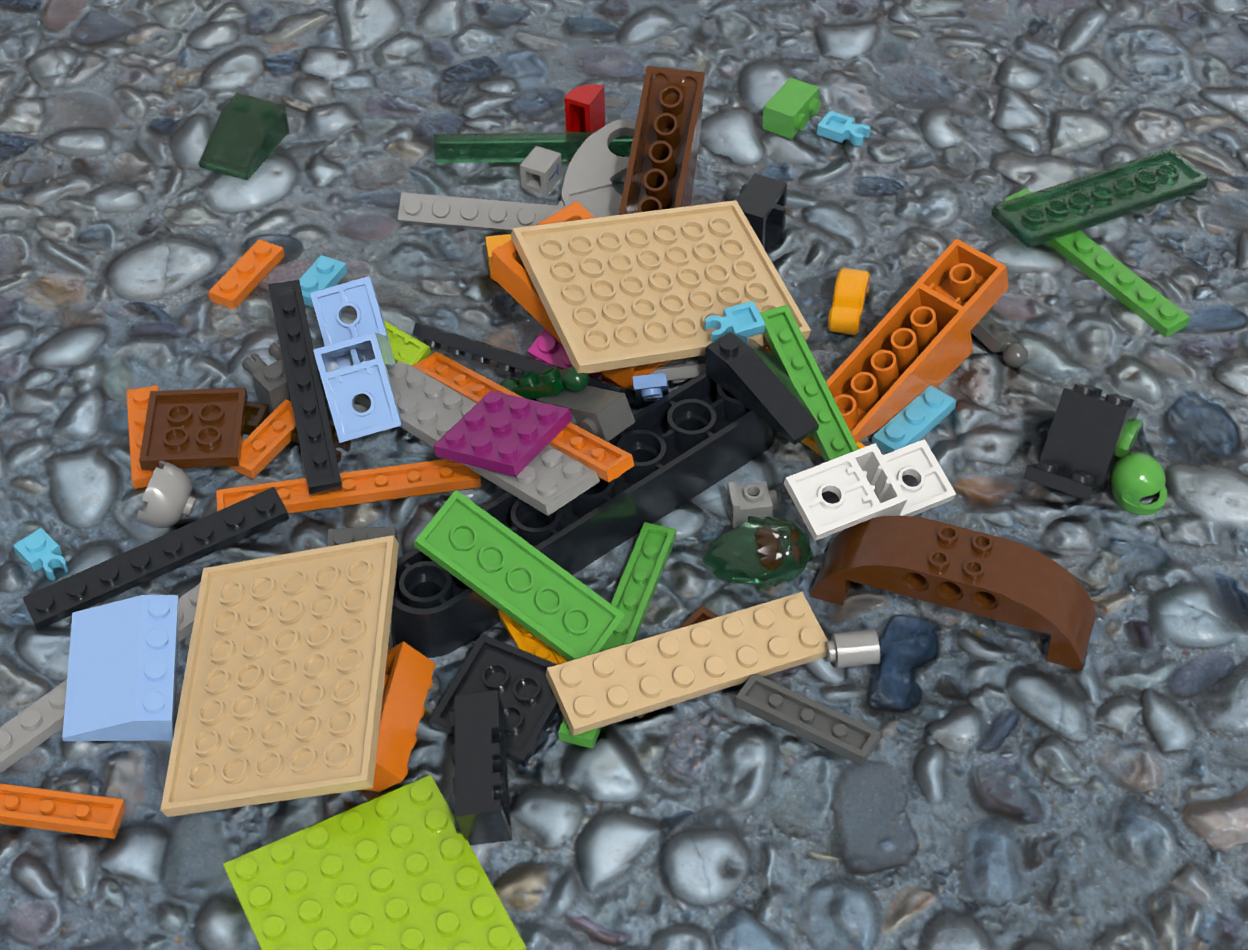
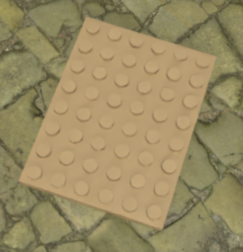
(646, 281)
(284, 678)

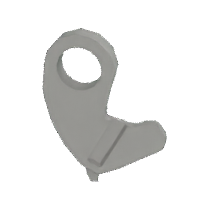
(595, 167)

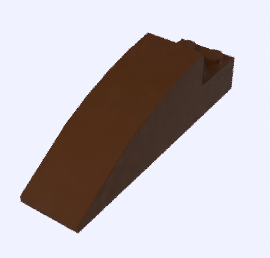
(664, 141)

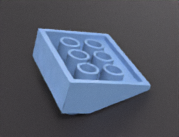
(123, 671)

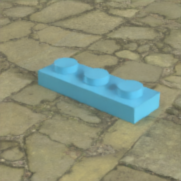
(914, 420)

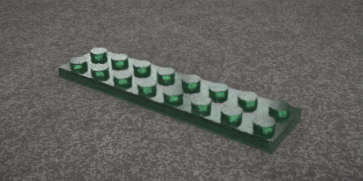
(1099, 197)

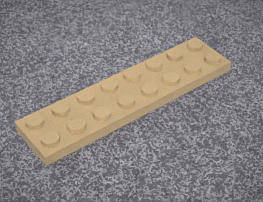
(686, 663)

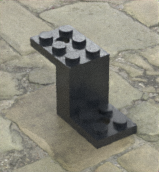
(1083, 441)

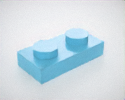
(321, 275)

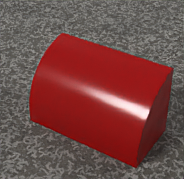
(585, 108)

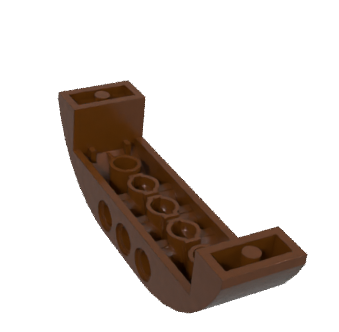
(963, 573)

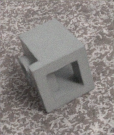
(750, 500)

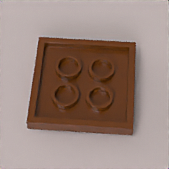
(194, 428)

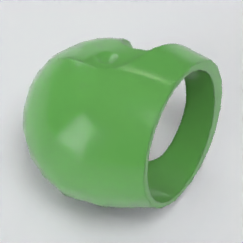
(1135, 478)

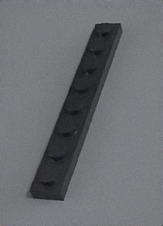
(506, 359)
(305, 388)
(155, 558)

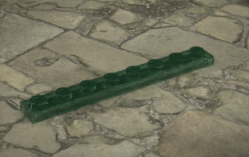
(515, 146)

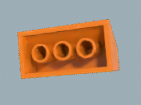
(404, 694)

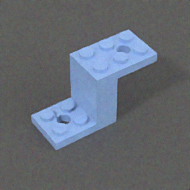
(355, 359)

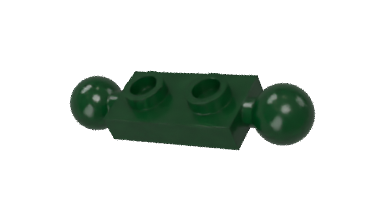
(547, 383)

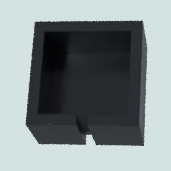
(758, 204)

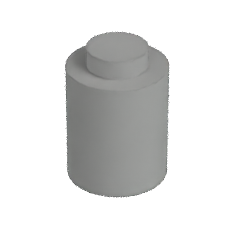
(853, 648)

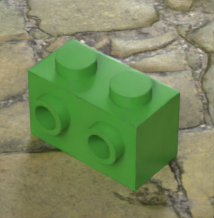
(791, 108)

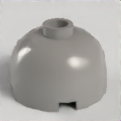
(166, 497)

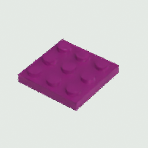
(502, 433)

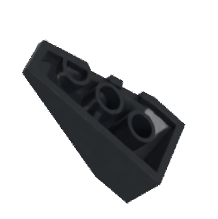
(760, 384)

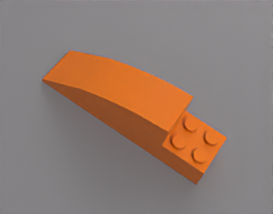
(918, 339)

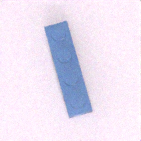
(650, 387)

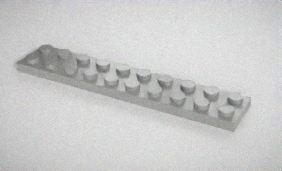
(433, 408)

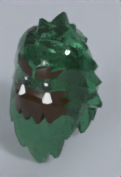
(760, 552)

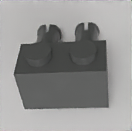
(270, 379)

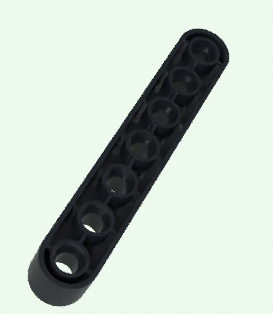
(677, 453)

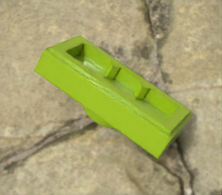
(405, 347)

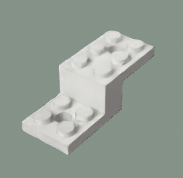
(868, 487)

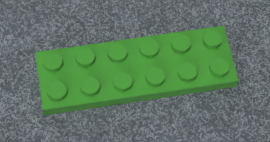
(518, 579)

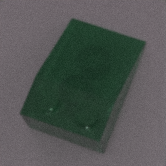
(244, 136)

